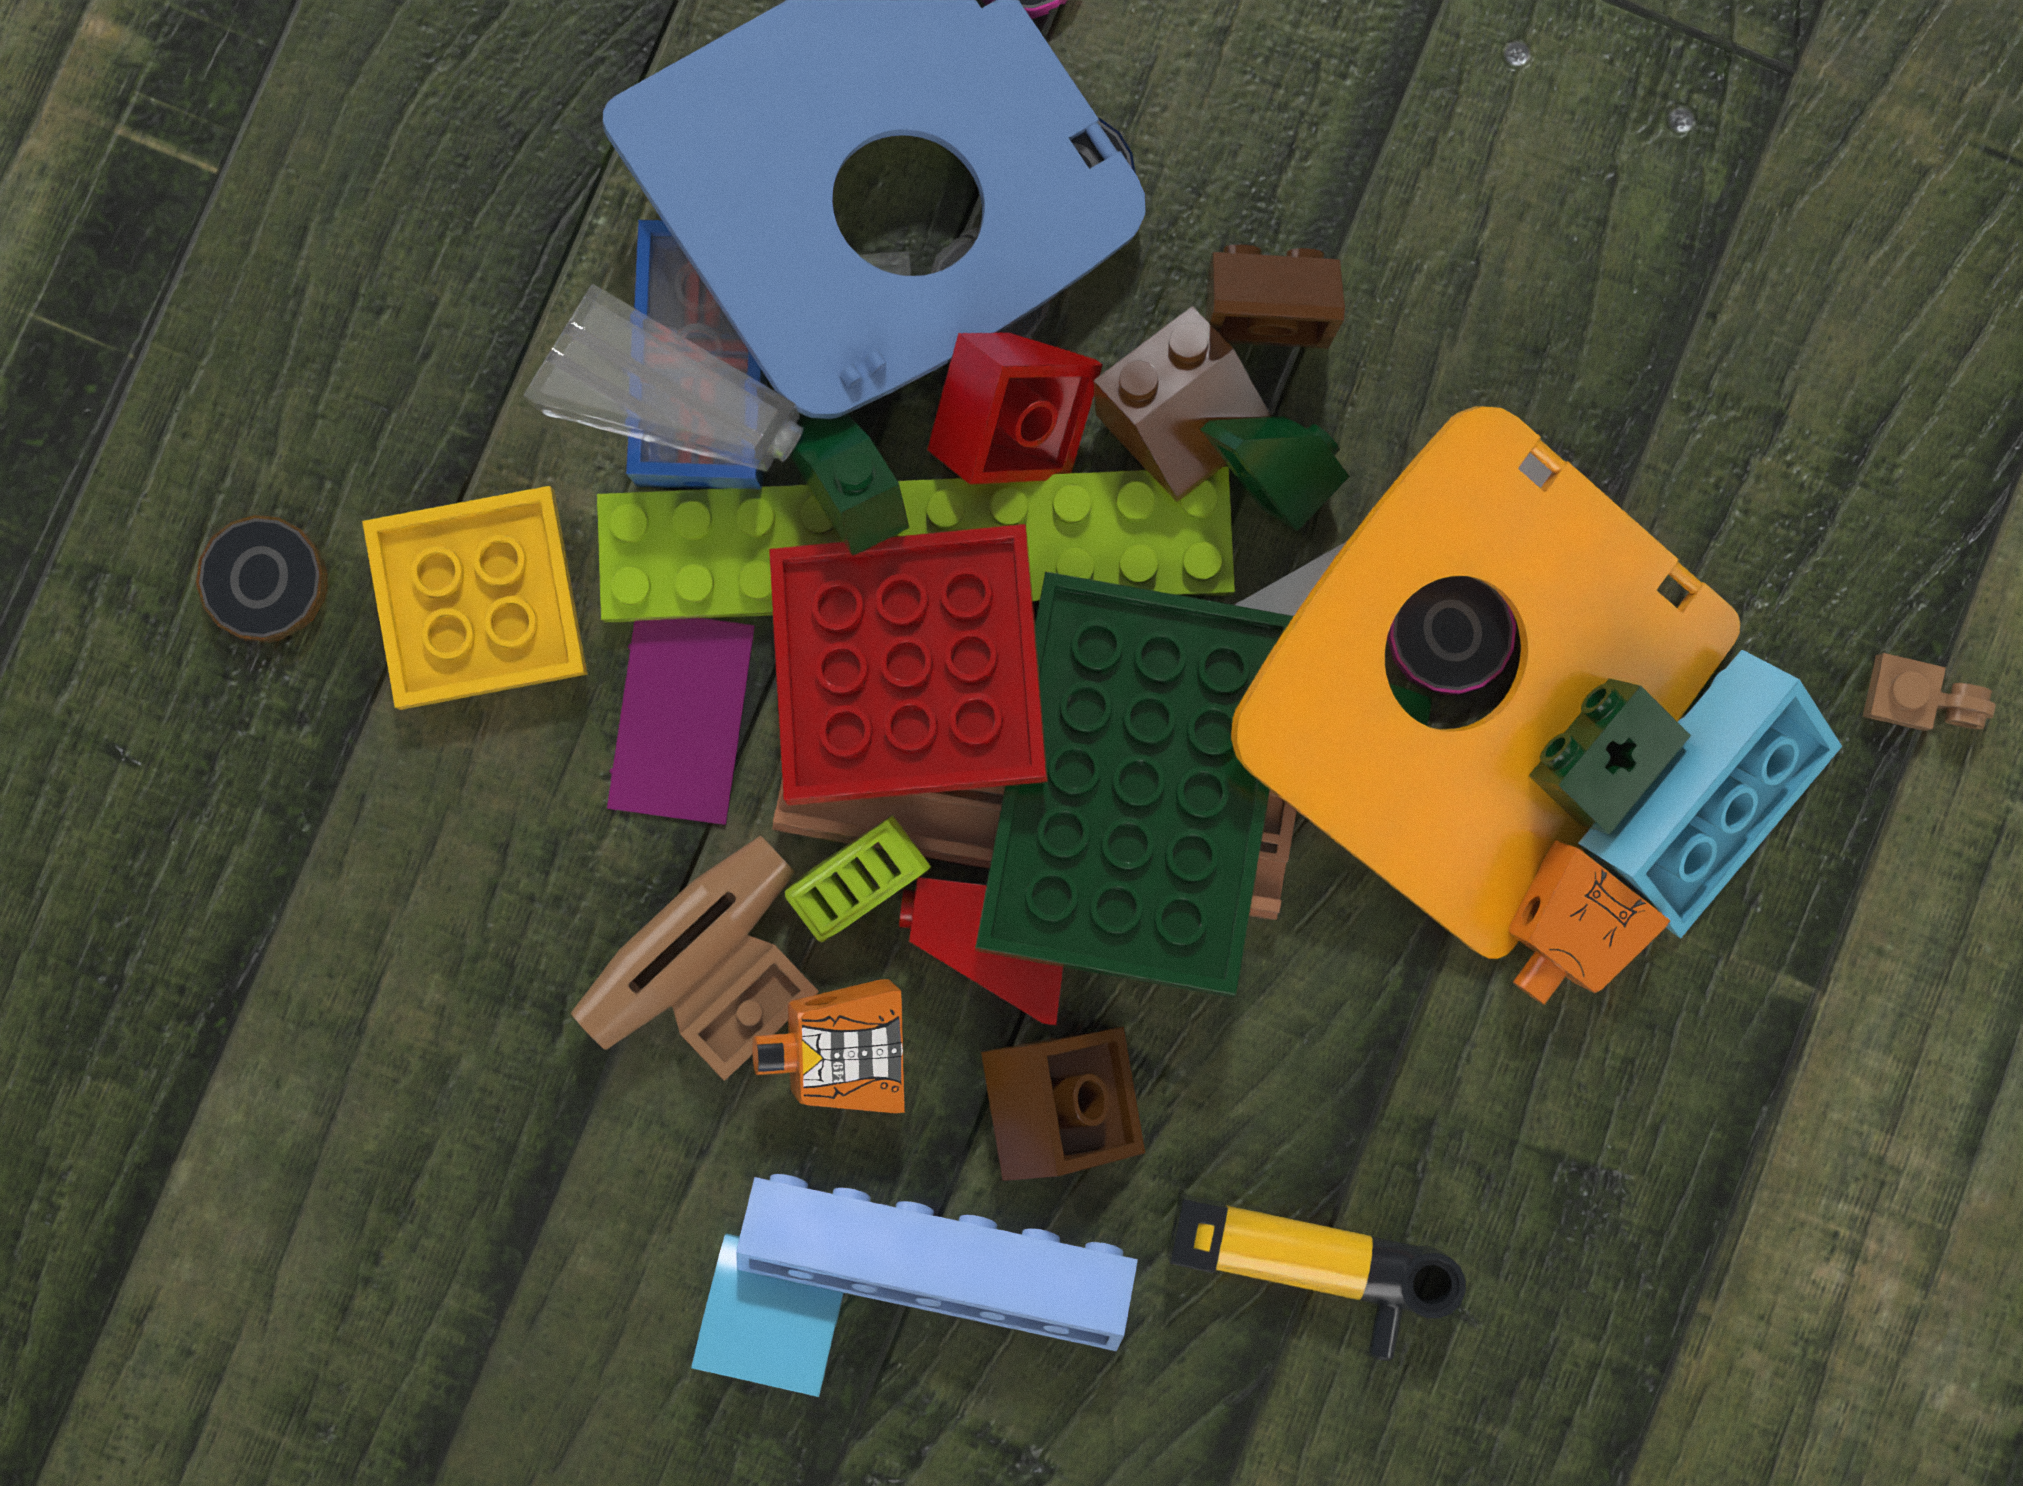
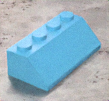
(1741, 770)

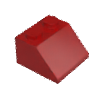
(1012, 409)

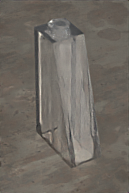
(656, 386)

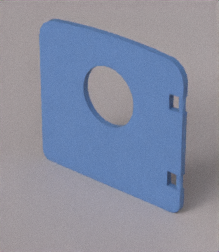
(758, 123)

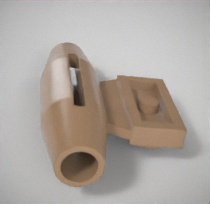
(704, 965)

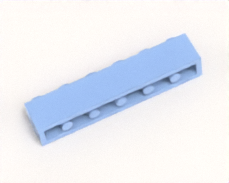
(936, 1262)

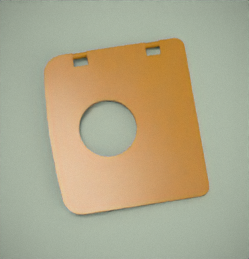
(1455, 808)

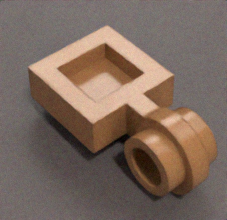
(1910, 694)

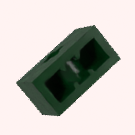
(1609, 754)

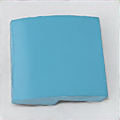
(766, 1327)

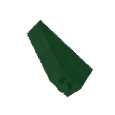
(850, 481)

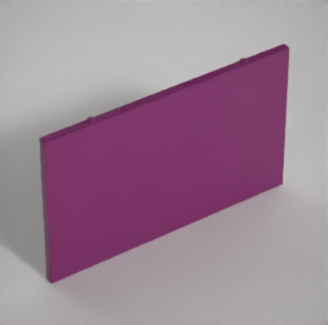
(681, 718)

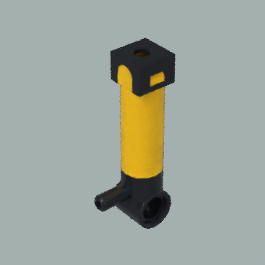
(1314, 1258)

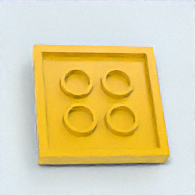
(474, 597)

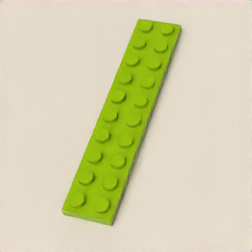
(711, 557)

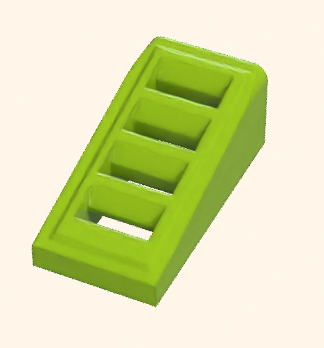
(826, 904)

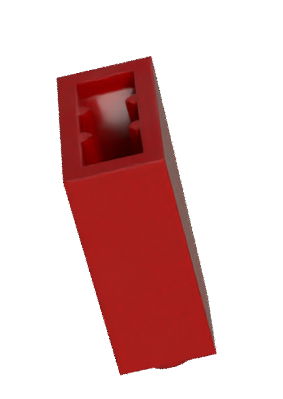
(946, 925)

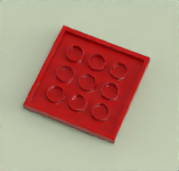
(907, 666)

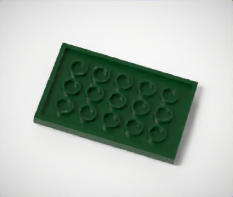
(1148, 820)

